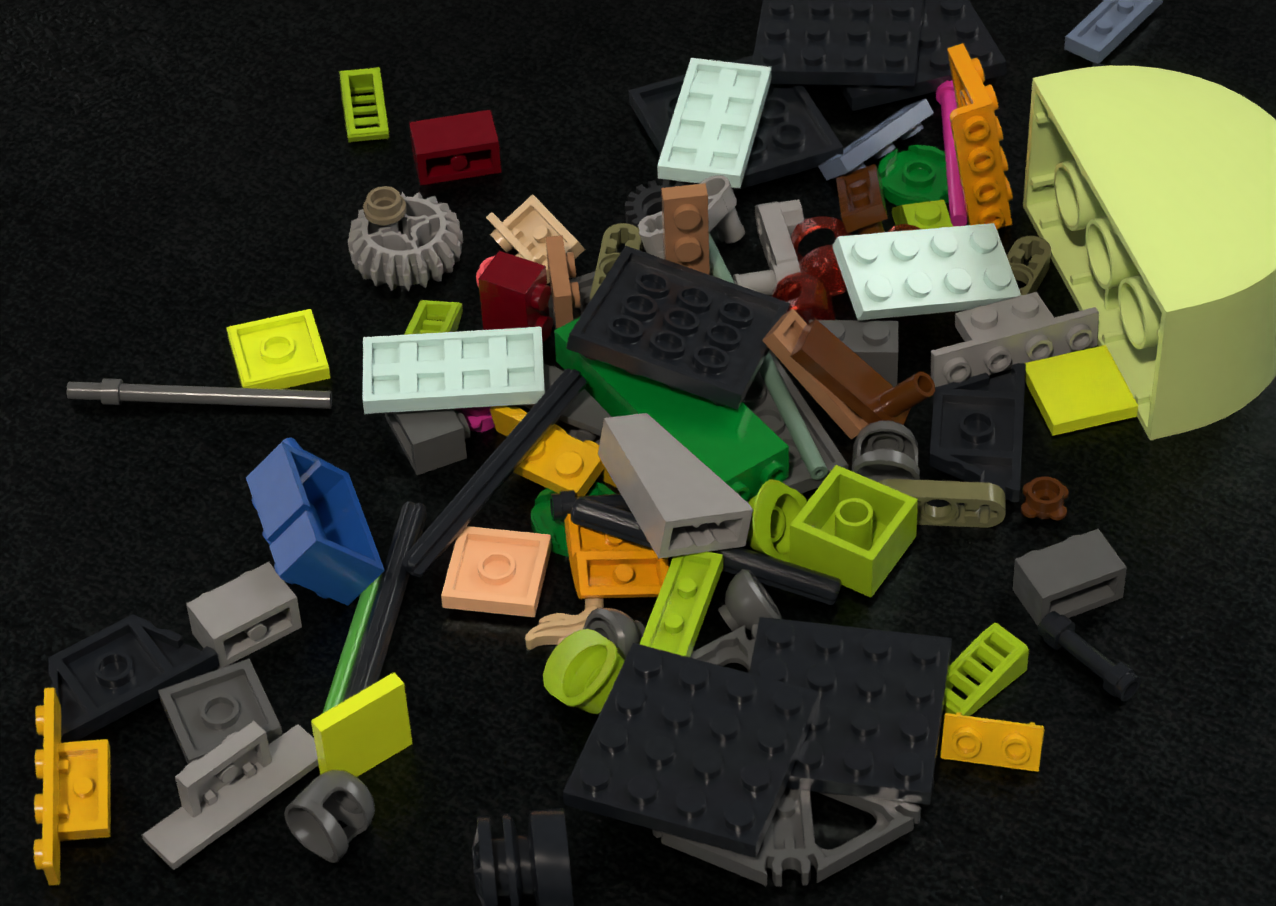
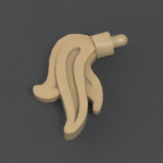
(557, 626)

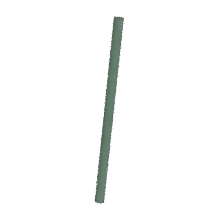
(777, 388)

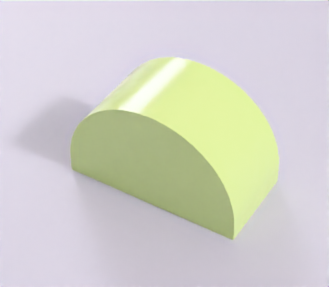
(1164, 225)

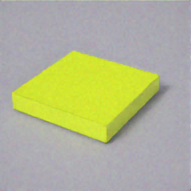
(278, 351)
(1080, 390)
(363, 728)

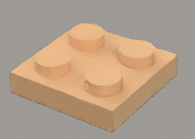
(497, 571)

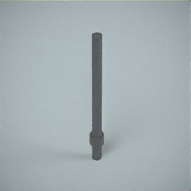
(115, 392)

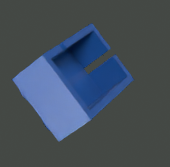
(314, 524)

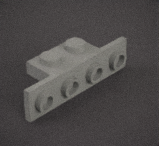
(1011, 334)
(229, 787)

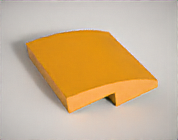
(611, 565)

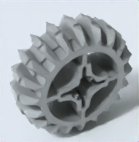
(410, 250)

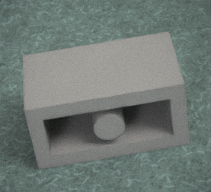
(244, 614)

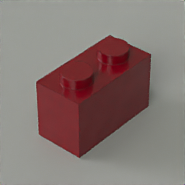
(455, 147)
(515, 294)

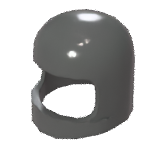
(886, 452)
(317, 809)

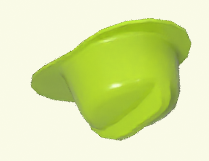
(771, 518)
(583, 670)

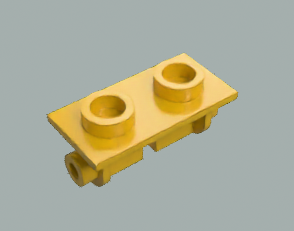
(992, 742)

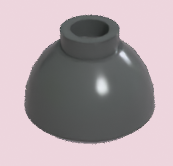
(747, 602)
(616, 627)

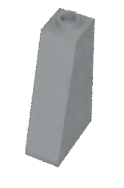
(670, 490)

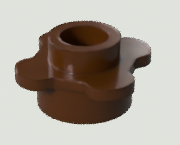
(1044, 499)

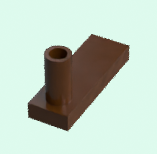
(862, 201)
(855, 380)

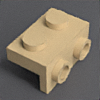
(527, 232)

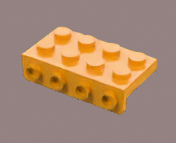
(977, 144)

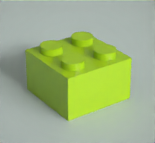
(853, 530)

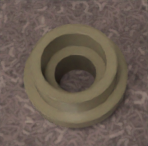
(384, 206)

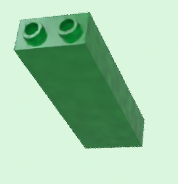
(723, 438)

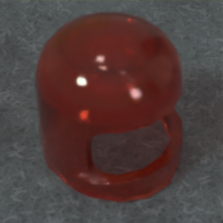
(822, 259)
(808, 296)

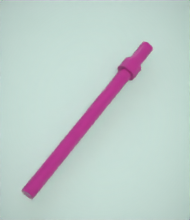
(946, 97)

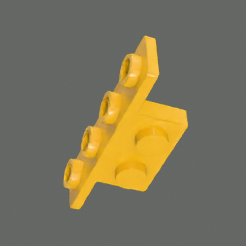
(557, 459)
(74, 788)

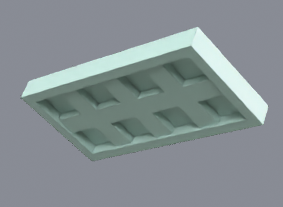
(714, 121)
(925, 270)
(453, 370)

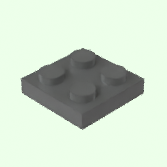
(217, 705)

